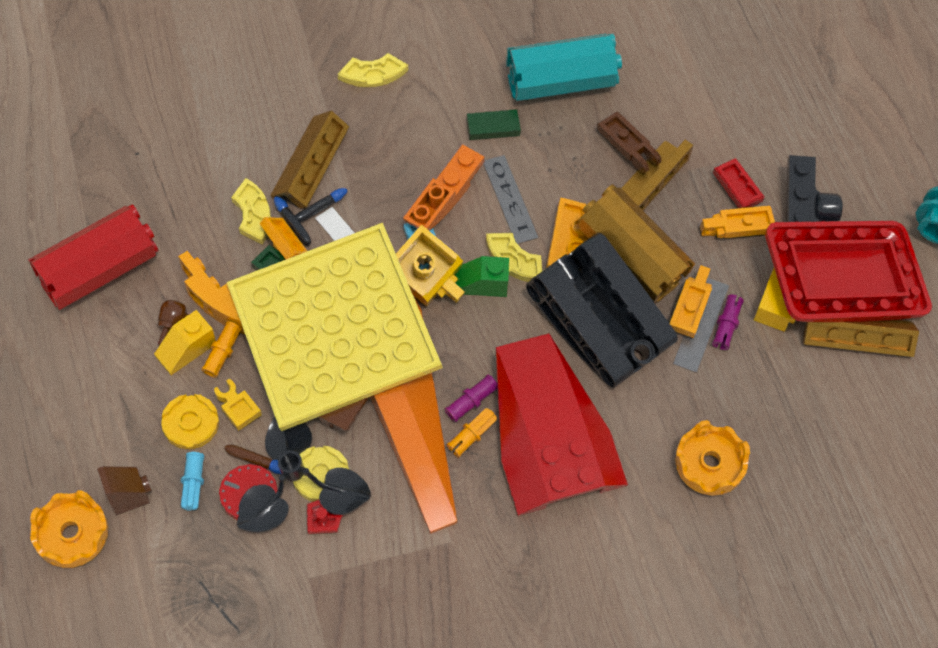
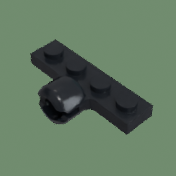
(803, 198)

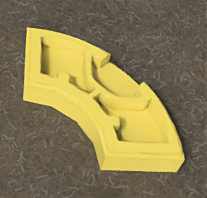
(374, 72)
(254, 208)
(521, 263)

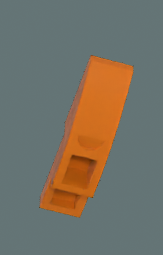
(446, 190)

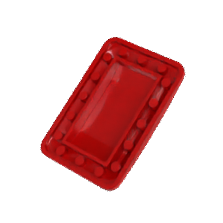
(847, 271)

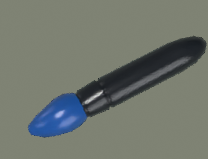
(320, 205)
(292, 221)

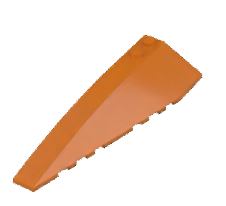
(415, 433)

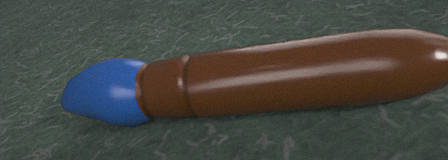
(254, 458)

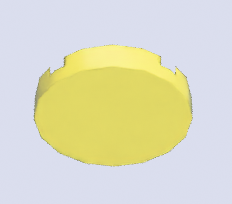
(319, 462)

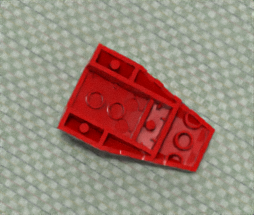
(550, 428)

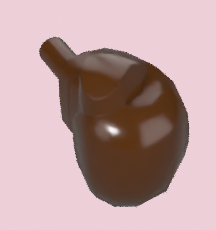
(170, 313)

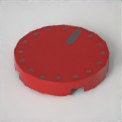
(238, 482)

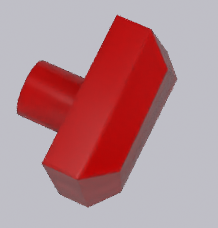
(320, 520)

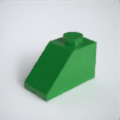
(484, 276)

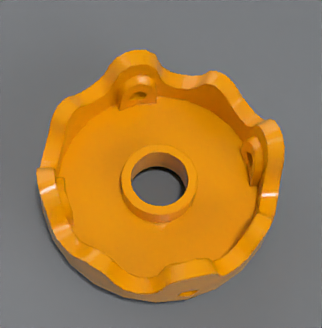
(718, 442)
(61, 512)

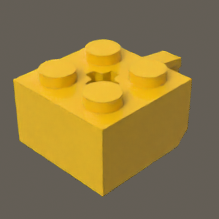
(443, 266)

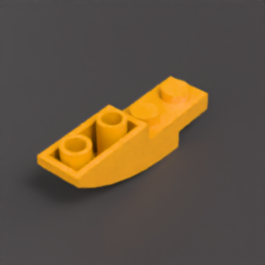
(207, 292)

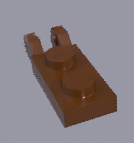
(628, 141)

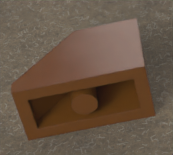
(124, 487)

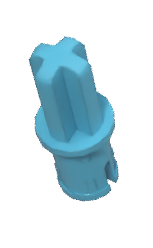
(192, 481)

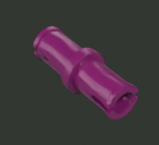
(728, 322)
(471, 398)

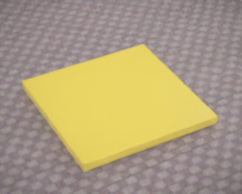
(333, 326)

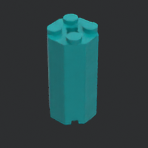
(563, 66)

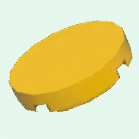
(190, 421)

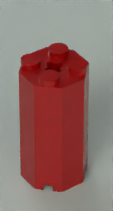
(94, 256)

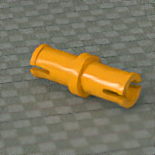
(221, 349)

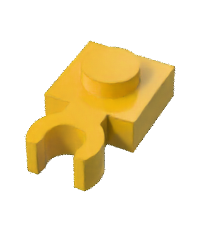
(238, 407)

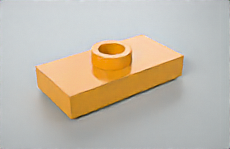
(282, 237)

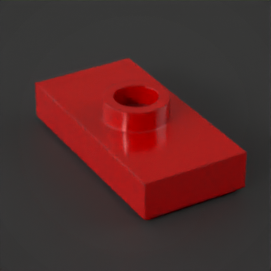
(738, 184)

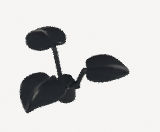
(265, 510)

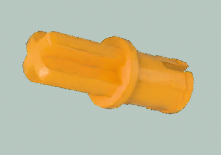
(472, 432)

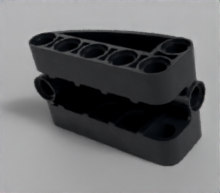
(601, 310)

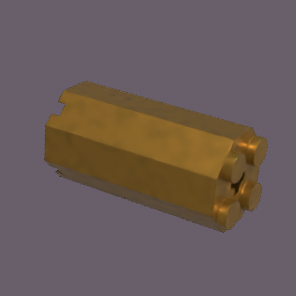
(638, 241)

